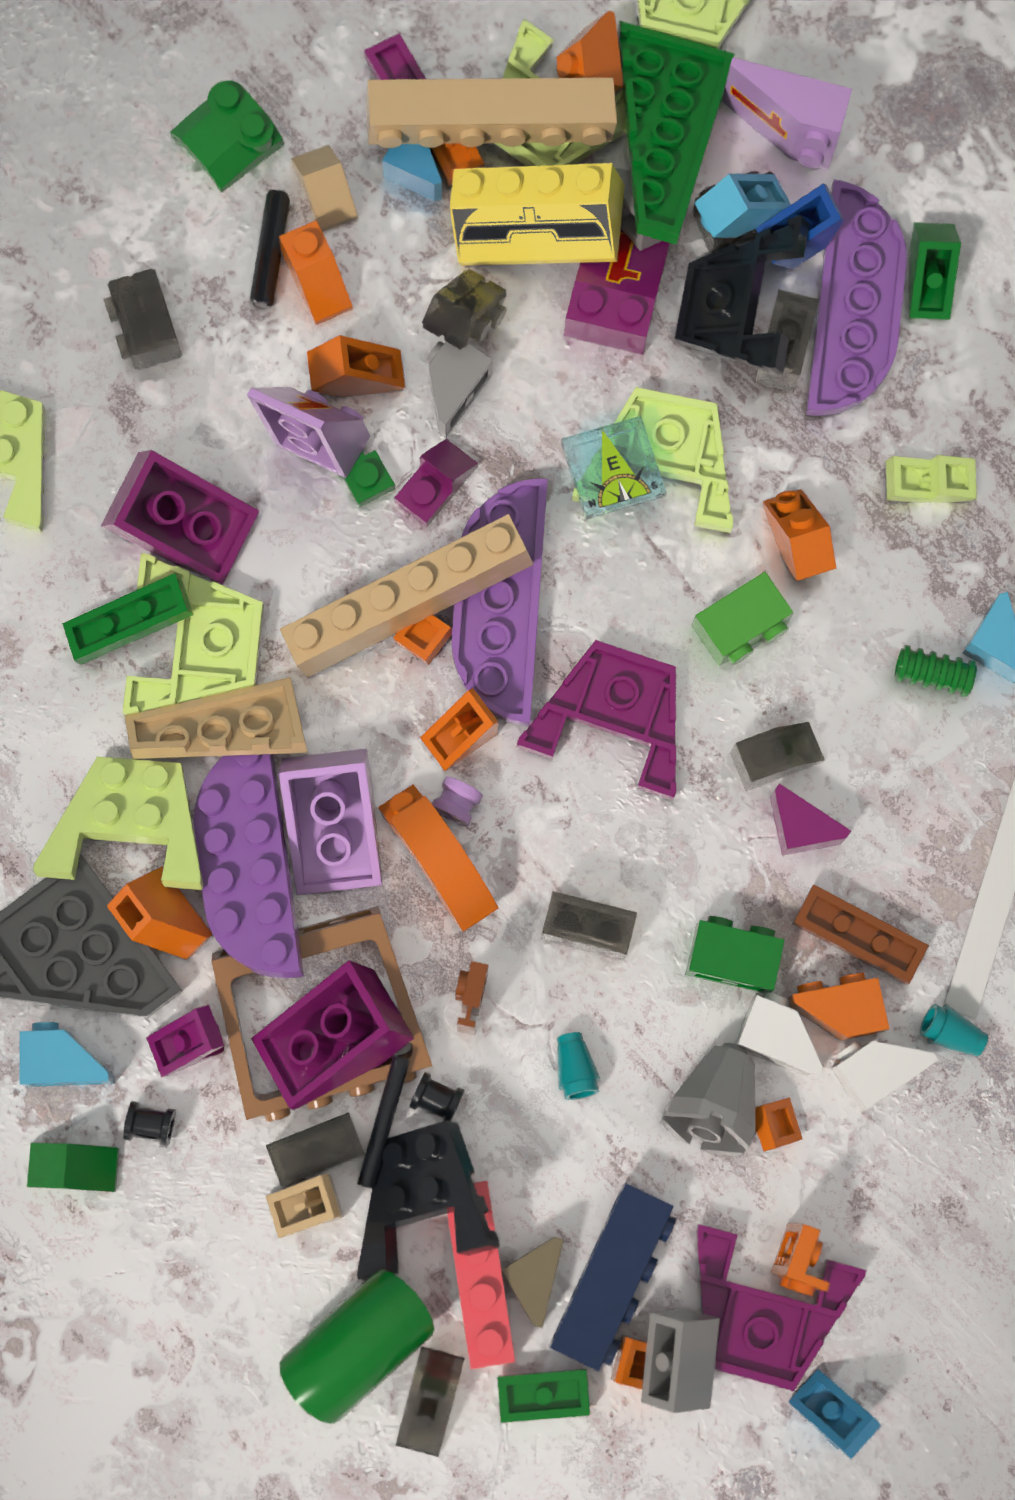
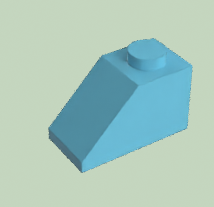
(741, 204)
(57, 1059)

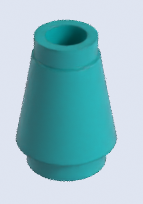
(952, 1031)
(576, 1068)

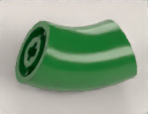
(356, 1347)

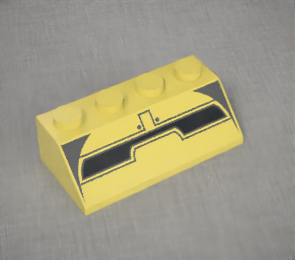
(537, 214)

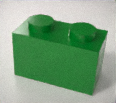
(735, 955)

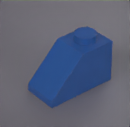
(824, 219)

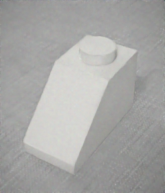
(779, 1036)
(878, 1070)

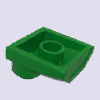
(228, 134)

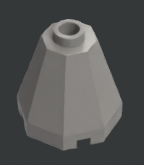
(716, 1103)

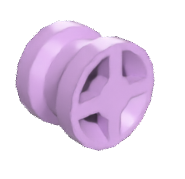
(457, 801)

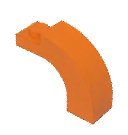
(439, 857)

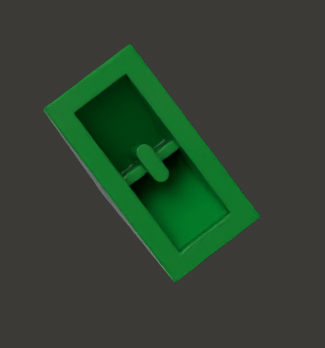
(73, 1167)

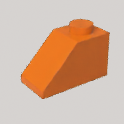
(593, 52)
(315, 272)
(354, 368)

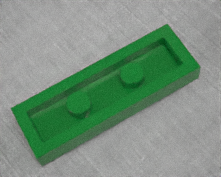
(127, 619)

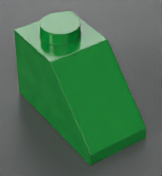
(932, 270)

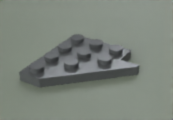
(73, 953)

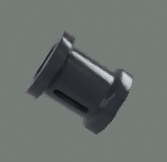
(436, 1098)
(149, 1124)

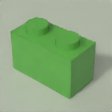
(743, 620)

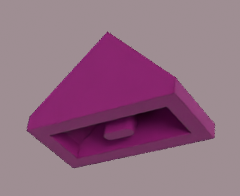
(802, 825)

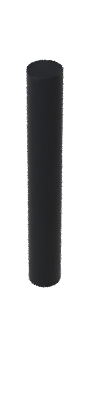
(383, 1121)

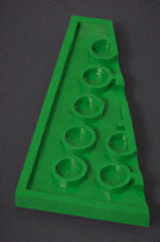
(669, 112)

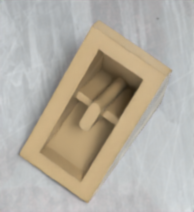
(325, 187)
(304, 1205)

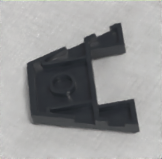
(724, 297)
(419, 1179)

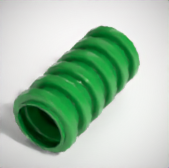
(935, 671)

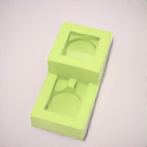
(931, 480)

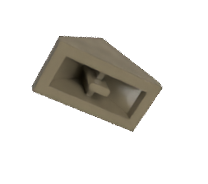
(533, 1278)

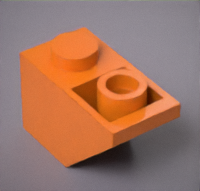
(800, 534)
(159, 916)
(843, 1010)

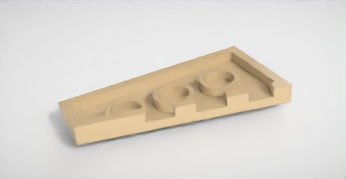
(224, 724)

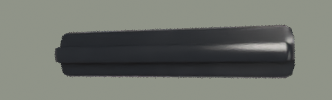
(269, 248)

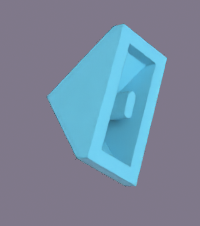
(995, 639)

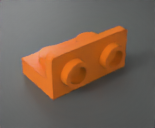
(797, 1252)

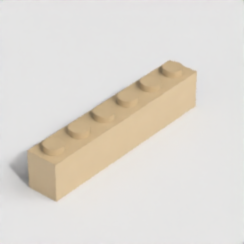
(490, 111)
(406, 596)

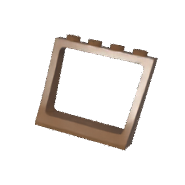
(315, 940)

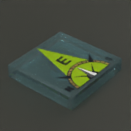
(613, 467)

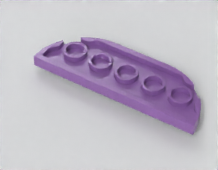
(857, 304)
(498, 626)
(247, 866)

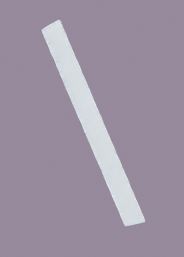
(987, 920)

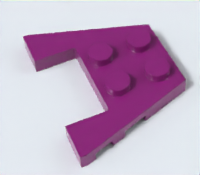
(619, 696)
(760, 1331)

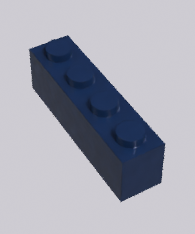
(612, 1276)

